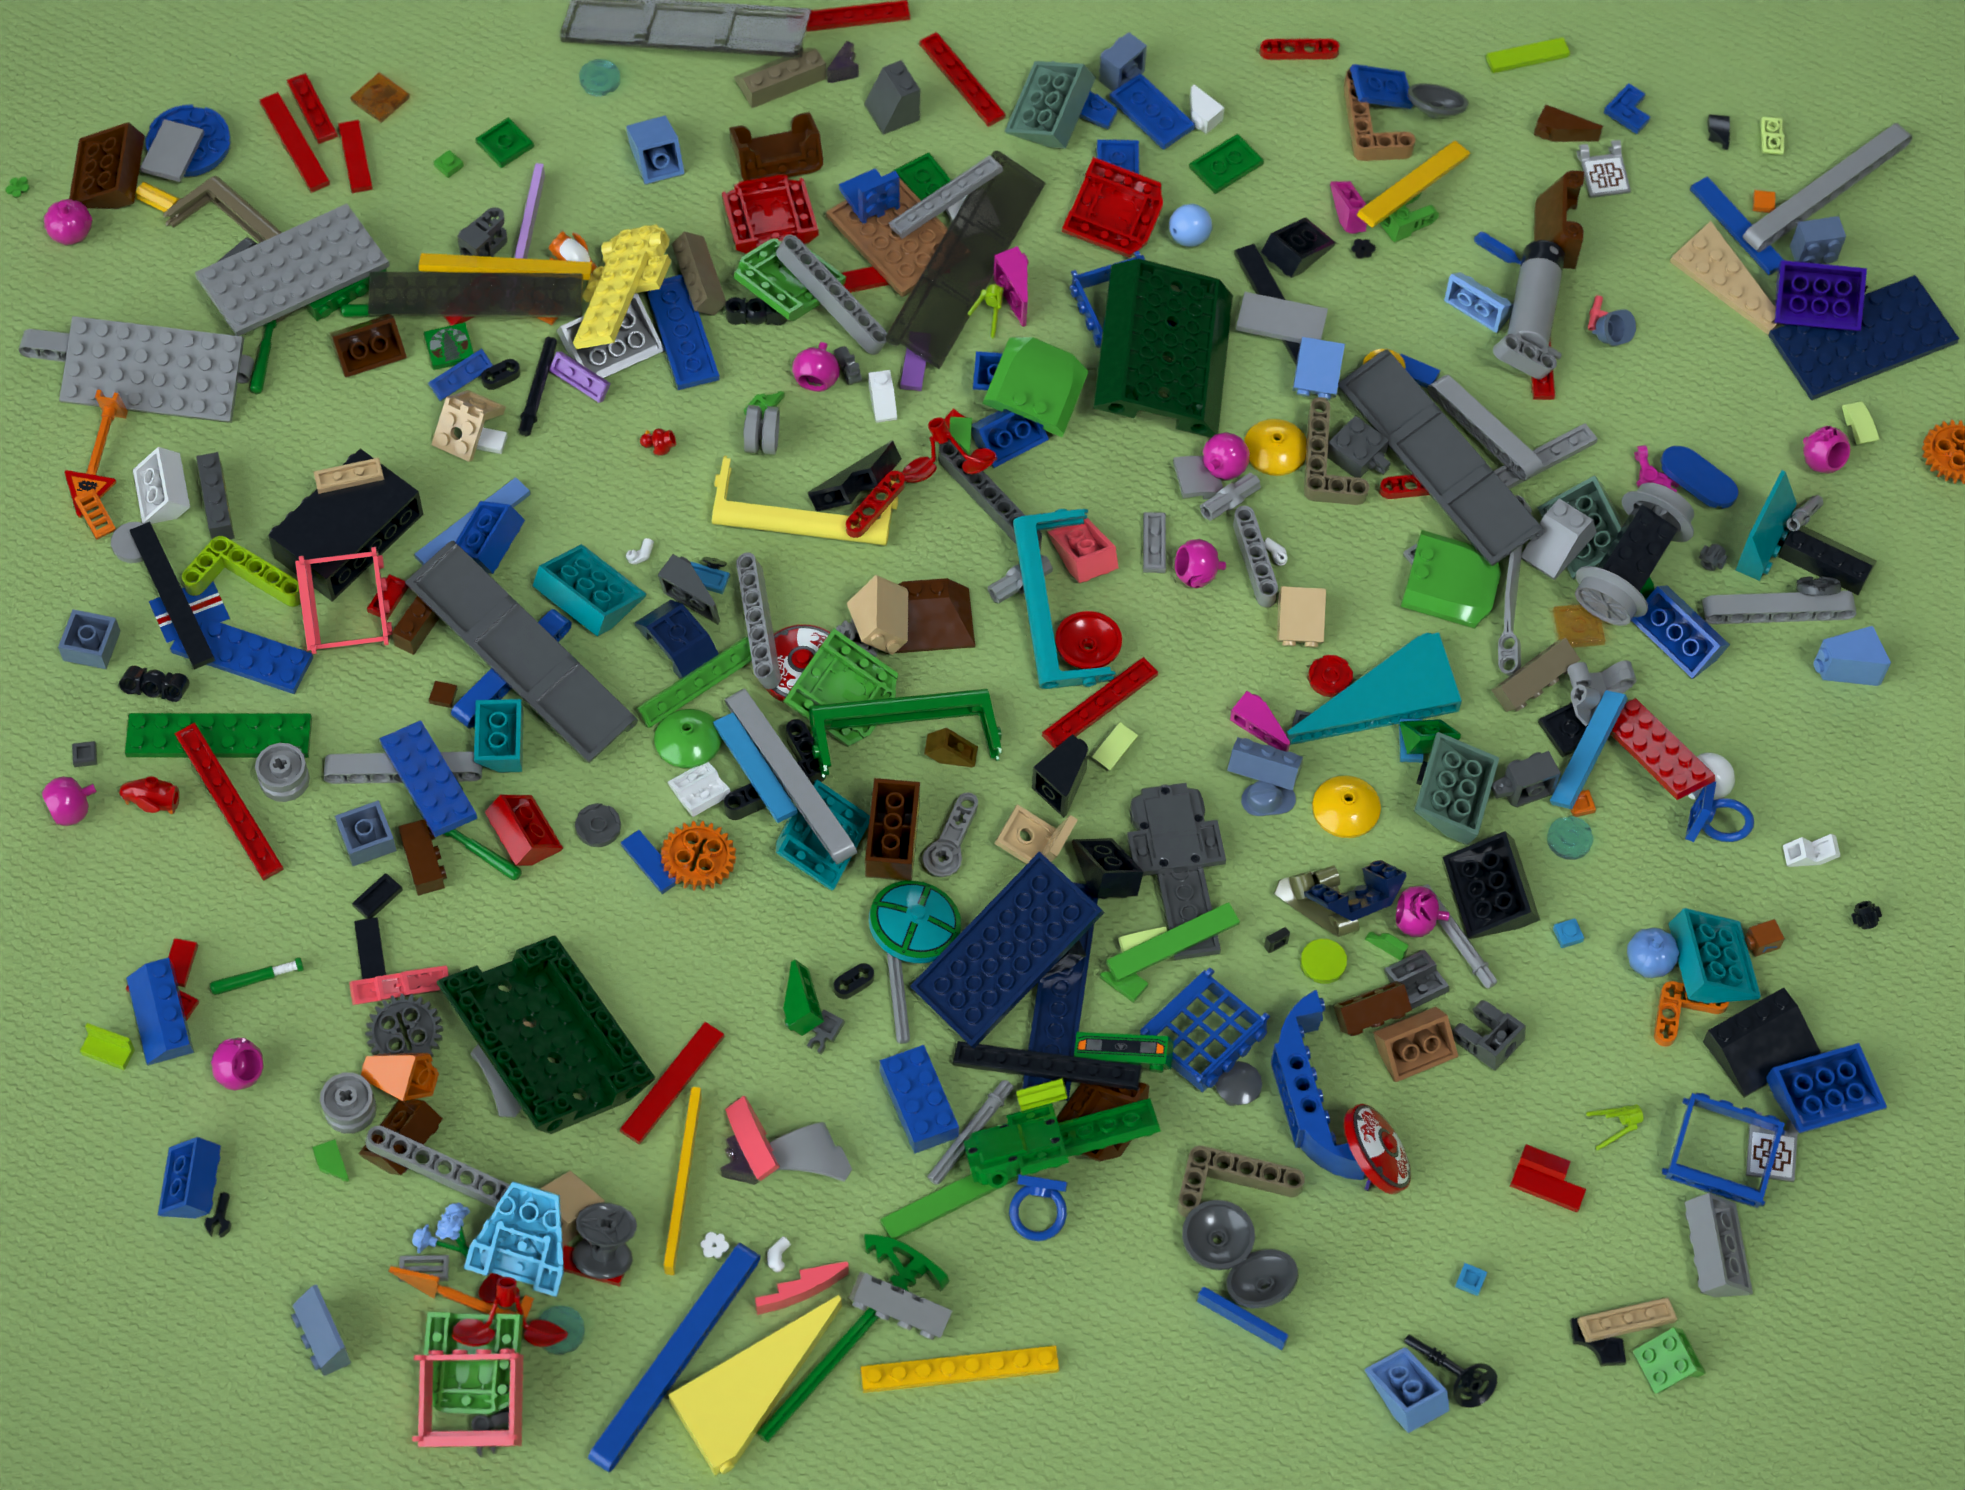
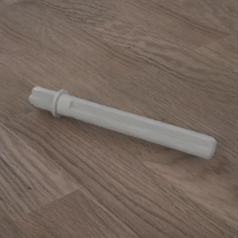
(1479, 967)
(898, 999)
(956, 1150)

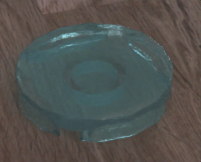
(599, 77)
(1570, 838)
(571, 1322)

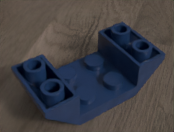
(678, 636)
(1381, 889)

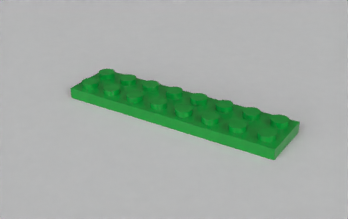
(226, 733)

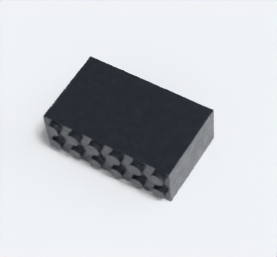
(345, 524)

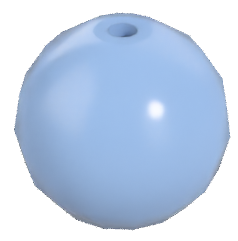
(1190, 225)

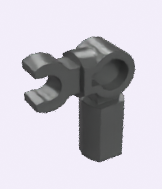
(848, 365)
(482, 1423)

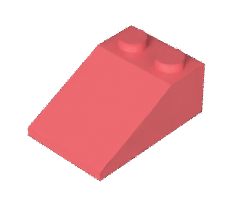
(1084, 550)

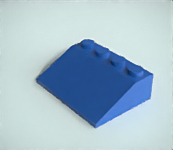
(1826, 1088)

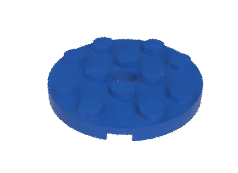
(214, 143)

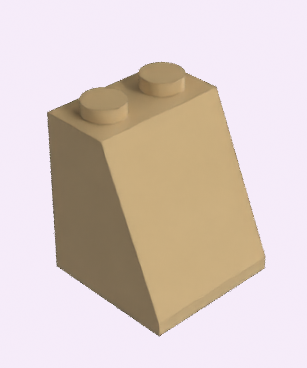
(881, 614)
(1301, 616)
(574, 1198)

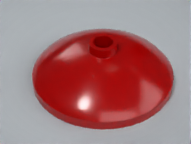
(1092, 631)

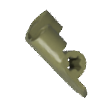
(1292, 892)

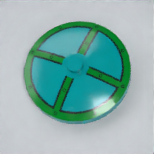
(914, 921)

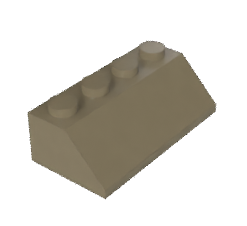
(781, 77)

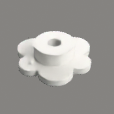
(712, 1239)

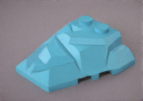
(522, 1239)

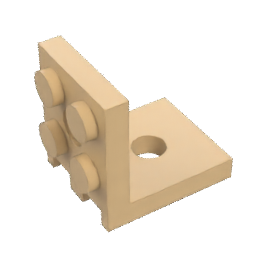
(469, 414)
(1042, 835)

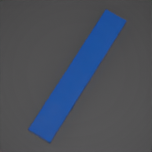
(1734, 222)

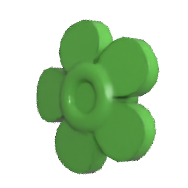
(17, 186)

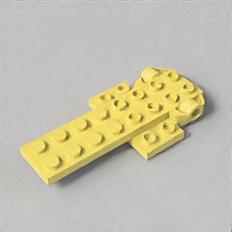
(632, 266)

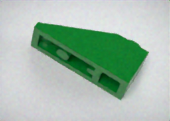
(801, 1001)

